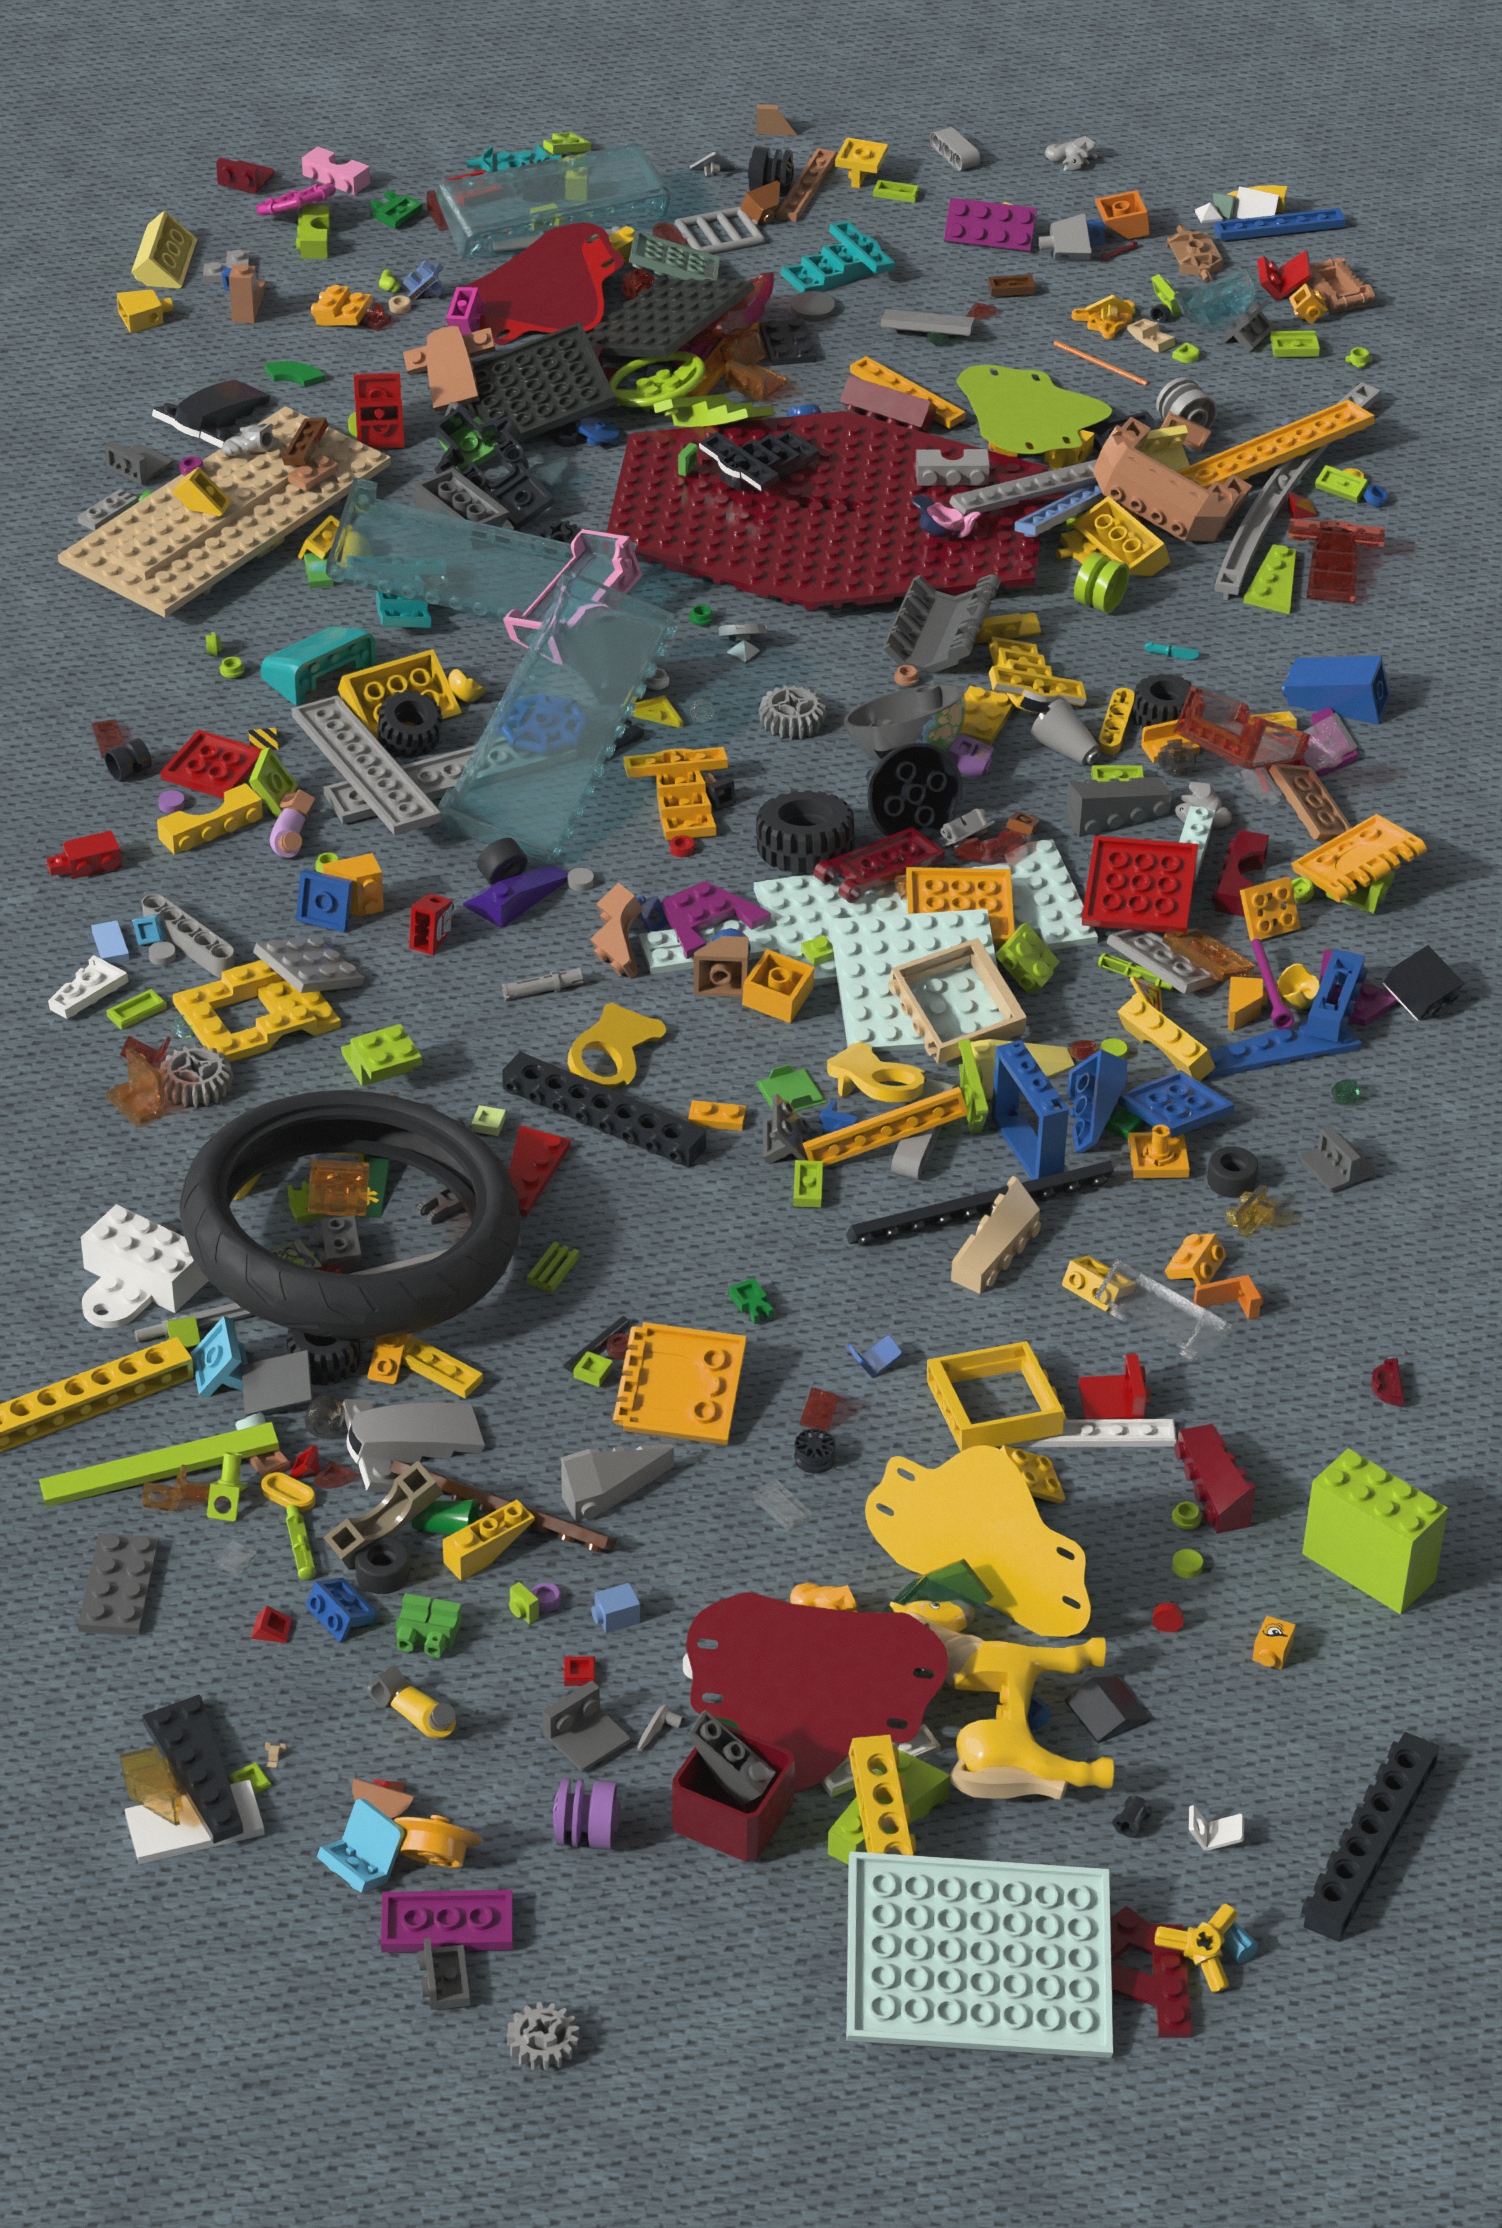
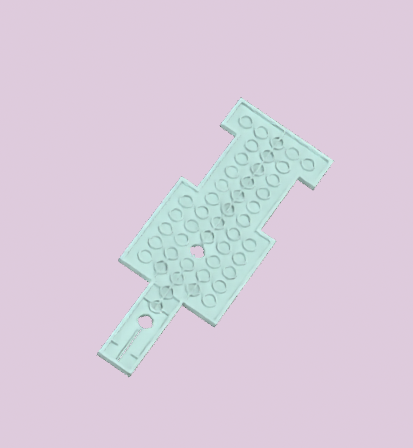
(804, 905)

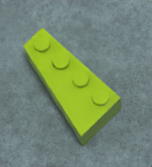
(923, 1790)

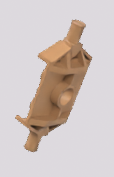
(1195, 253)

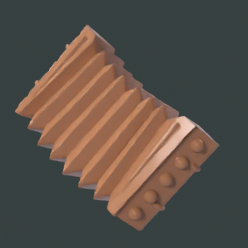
(1339, 285)

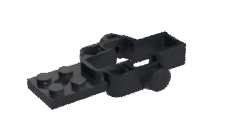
(511, 487)

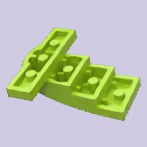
(710, 411)

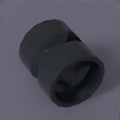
(127, 759)

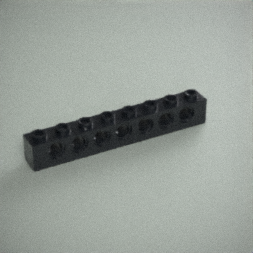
(604, 1109)
(1370, 1837)

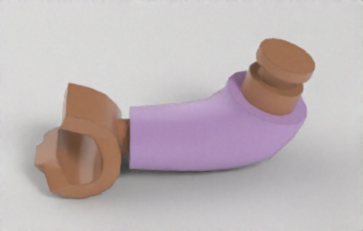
(285, 833)

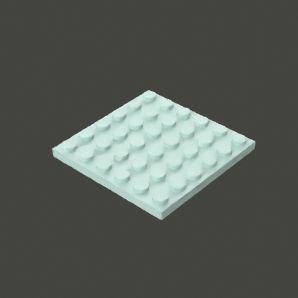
(951, 1000)

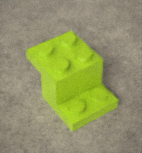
(381, 1055)

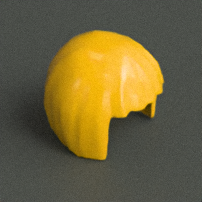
(1298, 987)

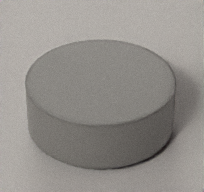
(580, 879)
(162, 953)

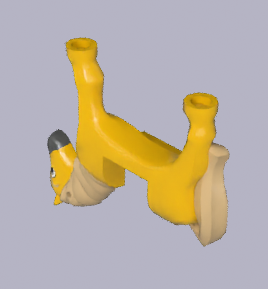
(1001, 1752)

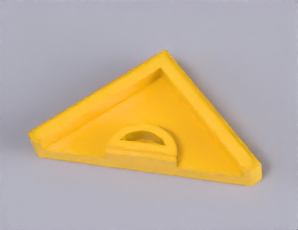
(658, 711)

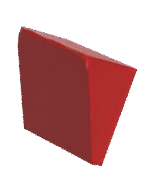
(1300, 507)
(272, 1626)

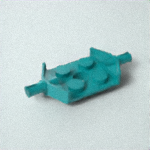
(499, 161)

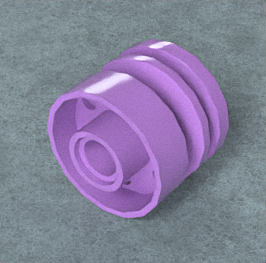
(586, 1813)

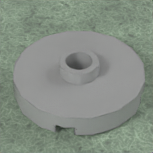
(742, 632)

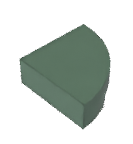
(1224, 204)

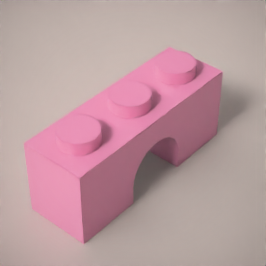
(348, 177)

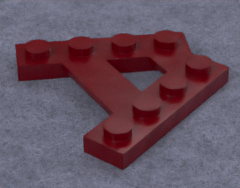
(1169, 1982)

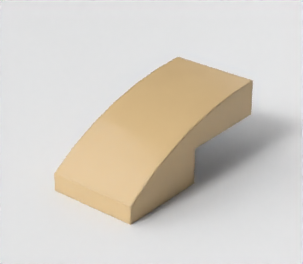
(1150, 335)

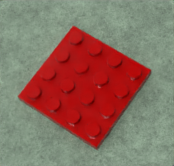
(1140, 884)

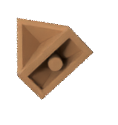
(772, 121)

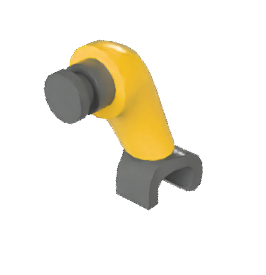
(429, 1716)

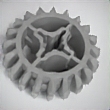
(792, 712)
(196, 1076)

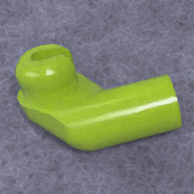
(387, 282)

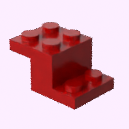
(379, 410)

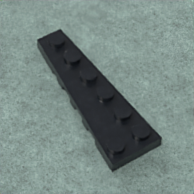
(188, 1742)

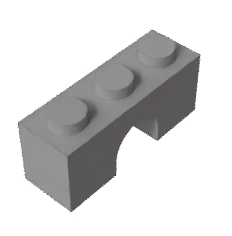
(936, 470)

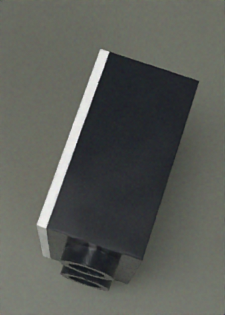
(1423, 983)

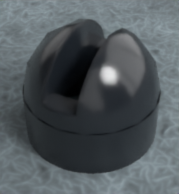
(1158, 311)

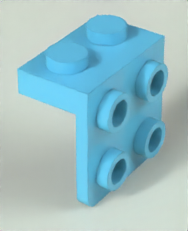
(367, 1848)

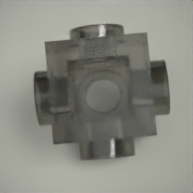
(1185, 757)

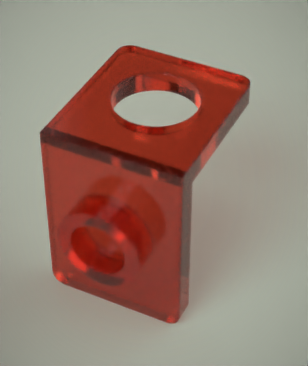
(152, 1056)
(819, 1409)

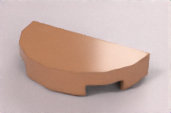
(386, 1799)

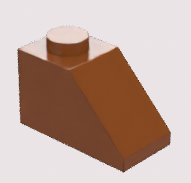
(762, 202)

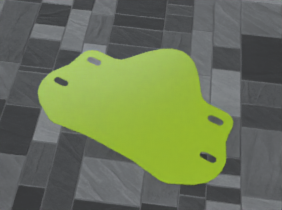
(1021, 410)

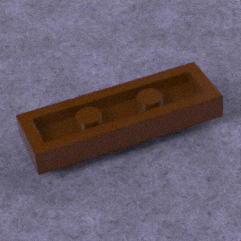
(305, 441)

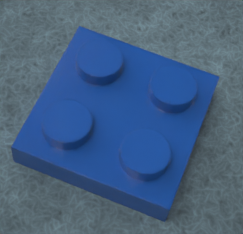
(324, 900)

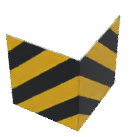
(263, 738)

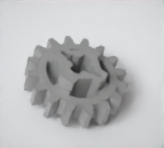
(541, 2035)

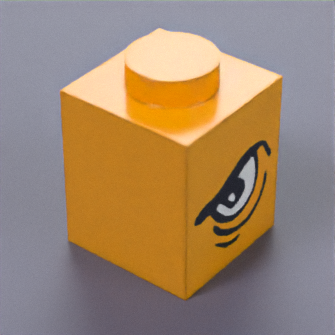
(1273, 1642)

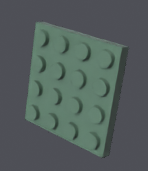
(672, 258)

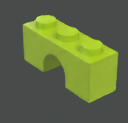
(313, 232)

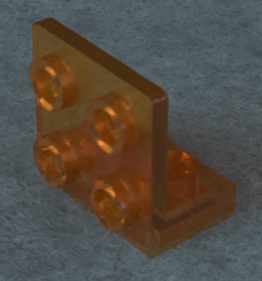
(753, 381)
(142, 1096)

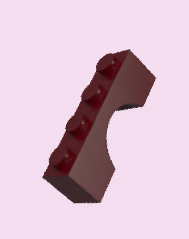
(1246, 854)

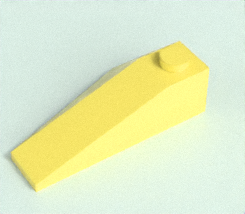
(1051, 1059)

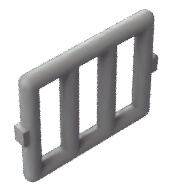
(721, 215)

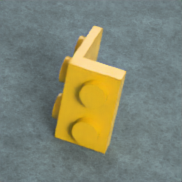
(1037, 1473)

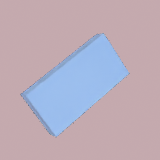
(110, 942)

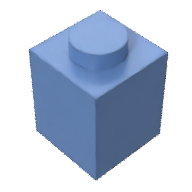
(616, 1608)

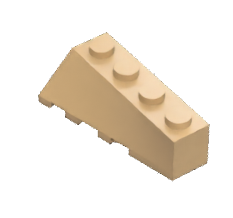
(997, 1239)

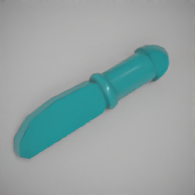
(1174, 651)

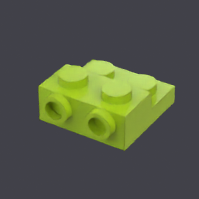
(1027, 959)

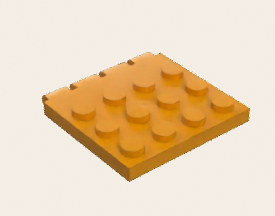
(680, 1383)

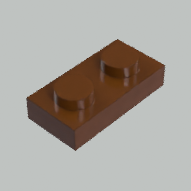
(1011, 285)

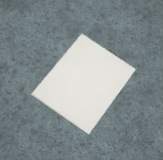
(1254, 203)

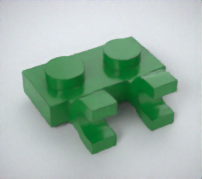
(396, 210)

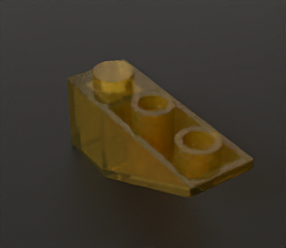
(150, 1783)

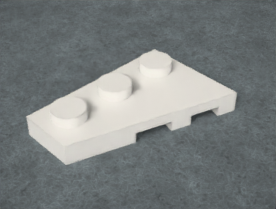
(89, 986)

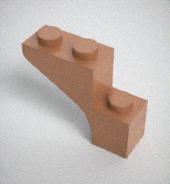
(612, 941)

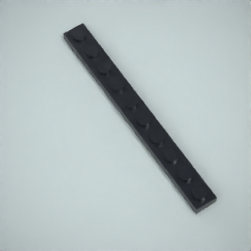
(971, 1205)

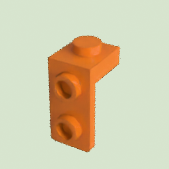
(1229, 1290)

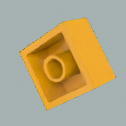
(778, 986)

